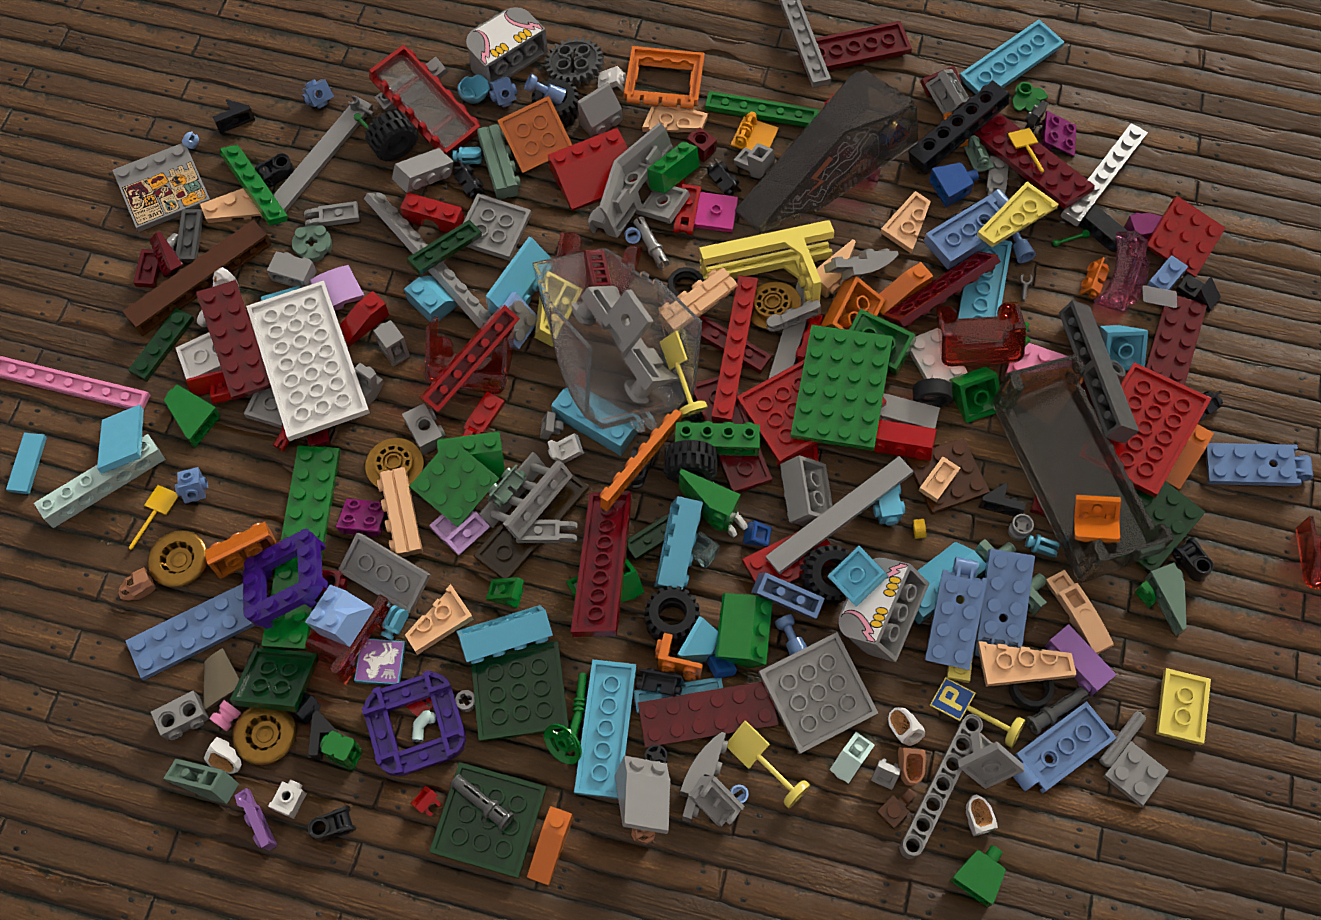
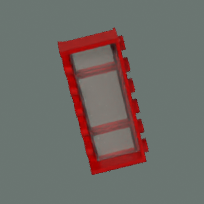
(424, 100)

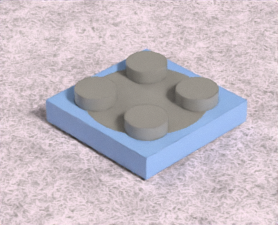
(527, 318)

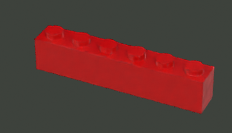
(469, 358)

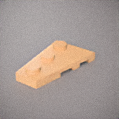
(675, 119)
(230, 206)
(907, 222)
(442, 619)

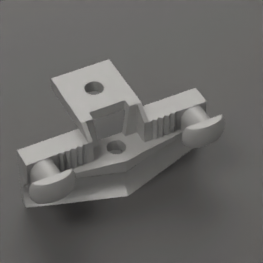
(622, 196)
(613, 314)

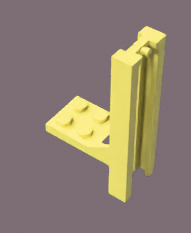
(797, 260)

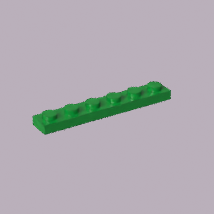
(764, 109)
(253, 185)

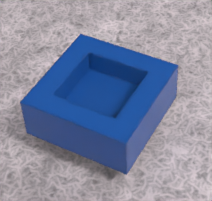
(721, 668)

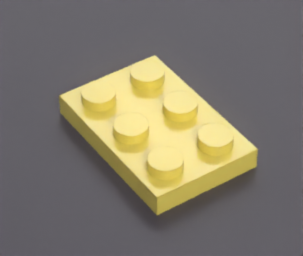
(1183, 706)

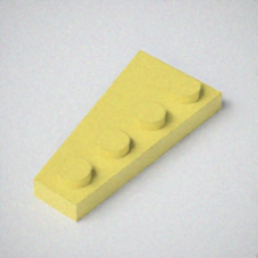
(1018, 212)

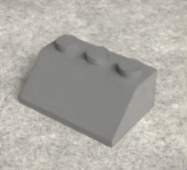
(805, 489)

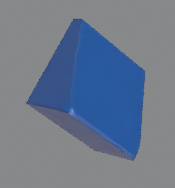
(757, 534)

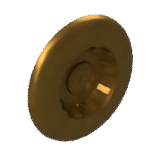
(772, 301)
(392, 456)
(180, 561)
(263, 735)

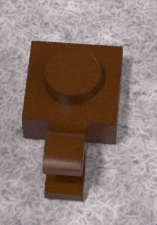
(894, 810)

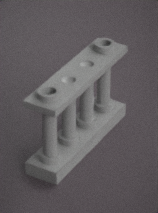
(535, 502)

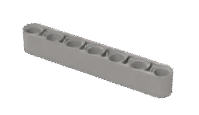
(934, 794)

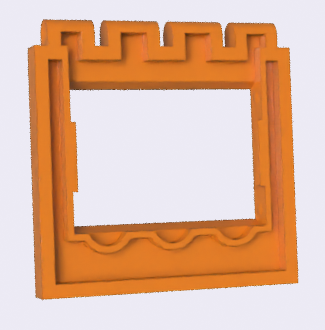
(667, 59)

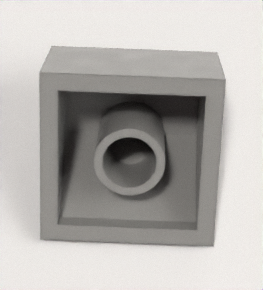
(599, 111)

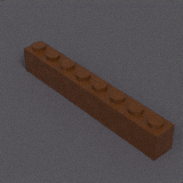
(197, 276)

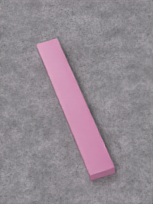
(72, 384)

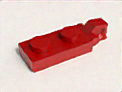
(801, 350)
(483, 415)

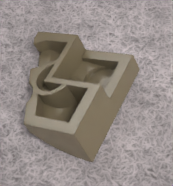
(219, 679)

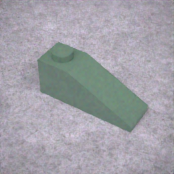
(1170, 595)
(202, 780)

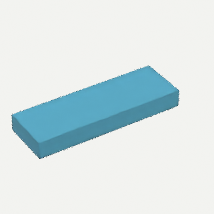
(26, 463)

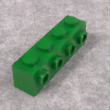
(726, 437)

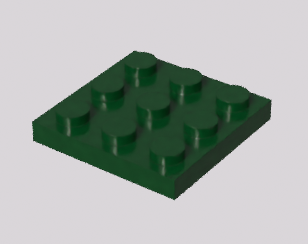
(275, 679)

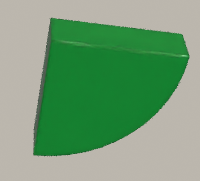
(1146, 594)

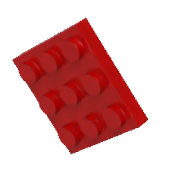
(1185, 235)

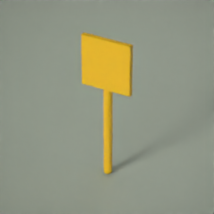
(1024, 138)
(160, 501)

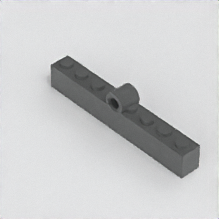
(1100, 372)

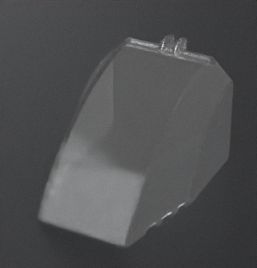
(589, 354)

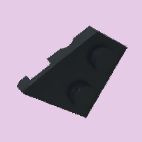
(1035, 116)

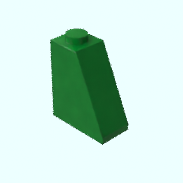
(191, 413)

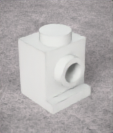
(291, 806)

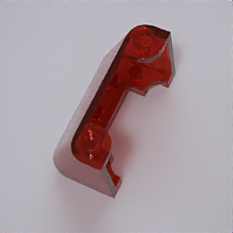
(982, 338)

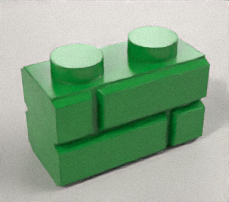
(341, 750)

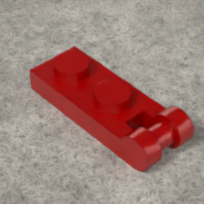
(688, 211)

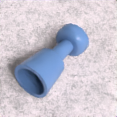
(554, 92)
(1022, 249)
(795, 643)

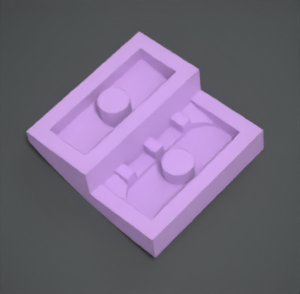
(341, 286)
(459, 537)

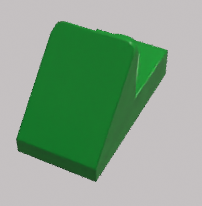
(506, 591)

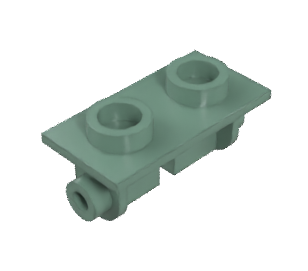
(978, 155)
(500, 491)

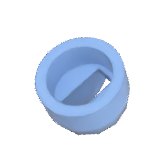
(188, 143)
(632, 238)
(744, 796)

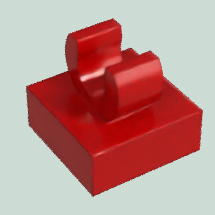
(424, 799)

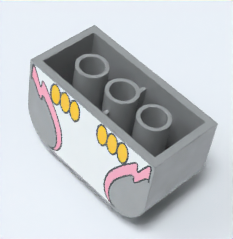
(506, 44)
(887, 613)

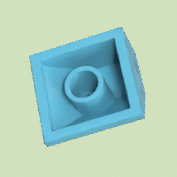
(1125, 344)
(699, 643)

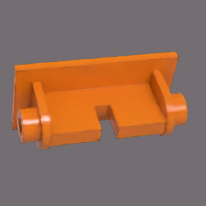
(1096, 272)

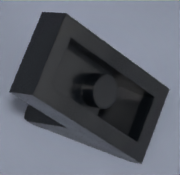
(237, 115)
(1199, 292)
(996, 502)
(306, 708)
(319, 728)

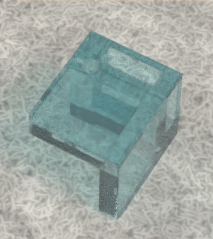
(704, 550)

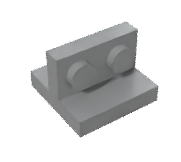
(947, 91)
(989, 762)

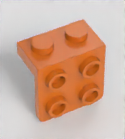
(1097, 518)
(687, 669)

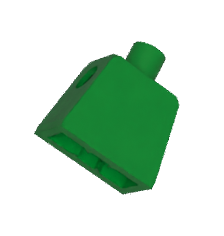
(981, 875)

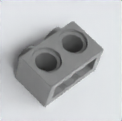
(179, 711)

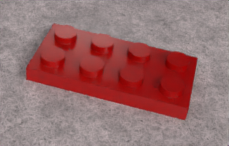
(757, 563)

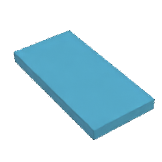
(120, 439)

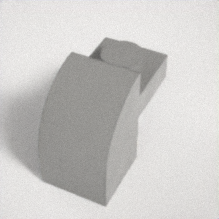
(756, 160)
(369, 382)

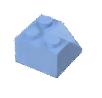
(339, 615)

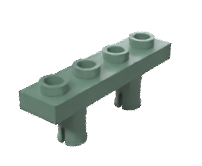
(1036, 602)

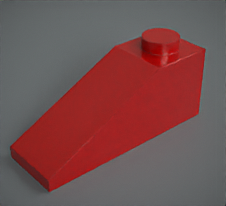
(363, 318)

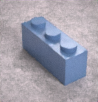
(787, 595)

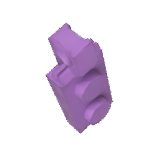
(255, 818)

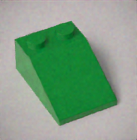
(902, 339)
(719, 503)

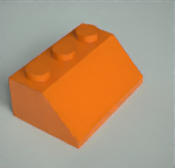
(850, 298)
(231, 554)

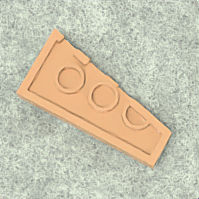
(1020, 665)

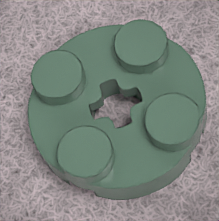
(312, 233)

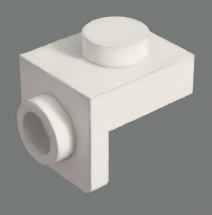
(614, 77)
(565, 449)

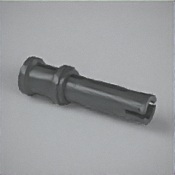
(1049, 715)
(489, 808)

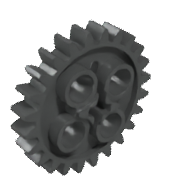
(587, 61)

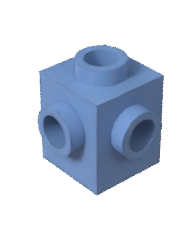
(497, 87)
(323, 90)
(191, 485)

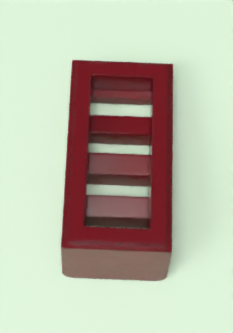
(165, 255)
(591, 276)

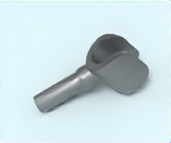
(358, 106)
(1025, 287)

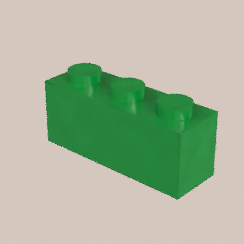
(673, 167)

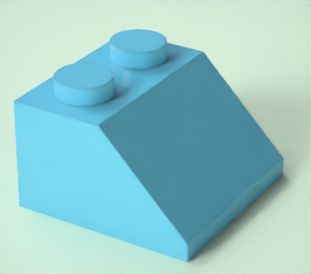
(429, 298)

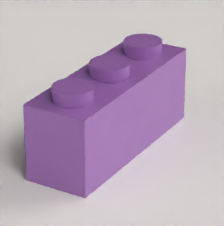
(1089, 667)

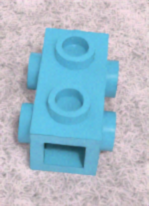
(889, 507)

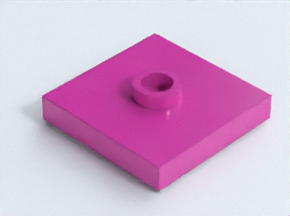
(716, 212)

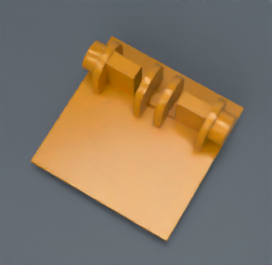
(753, 132)

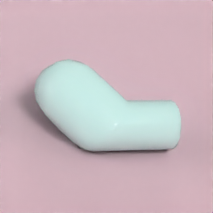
(419, 724)

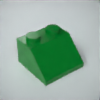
(975, 393)

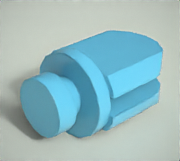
(468, 155)
(1042, 545)
(394, 621)

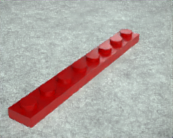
(734, 349)

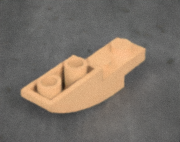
(1081, 611)

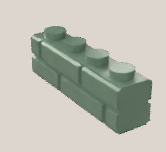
(498, 162)

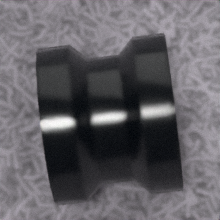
(657, 753)

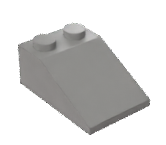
(643, 794)

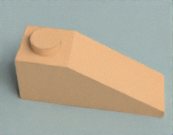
(832, 281)

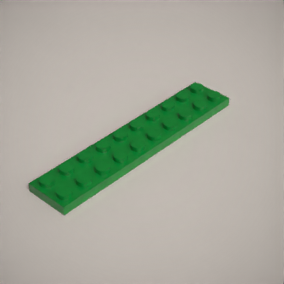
(306, 508)

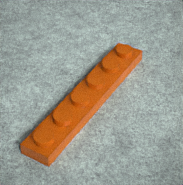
(636, 464)

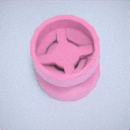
(225, 715)

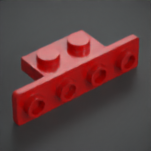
(210, 383)

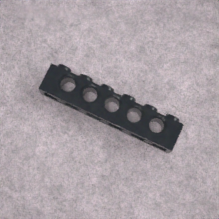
(947, 137)

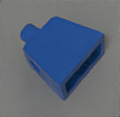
(952, 182)

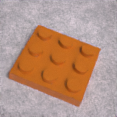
(534, 133)

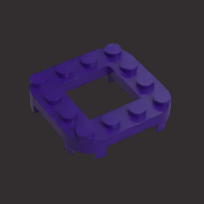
(264, 610)
(405, 693)

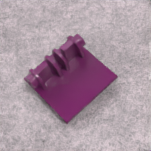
(1058, 134)
(361, 516)

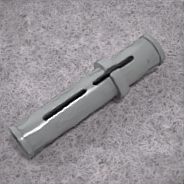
(654, 248)

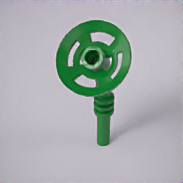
(566, 739)

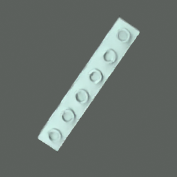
(93, 486)

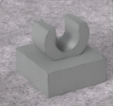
(550, 425)
(886, 774)

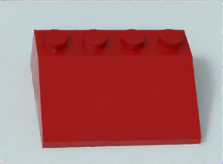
(585, 167)

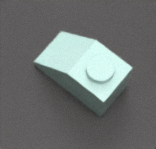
(851, 757)

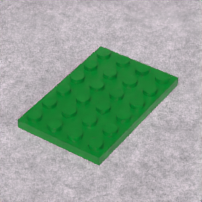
(842, 387)

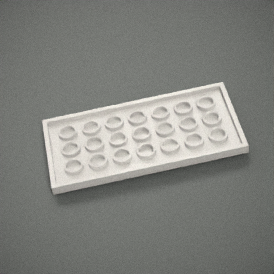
(307, 360)

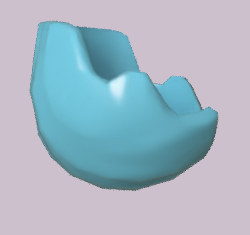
(473, 89)

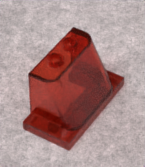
(343, 656)

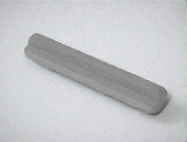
(1122, 739)

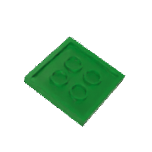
(454, 482)

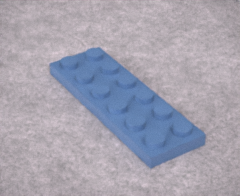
(189, 633)

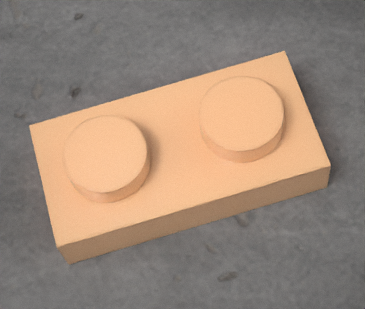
(939, 479)

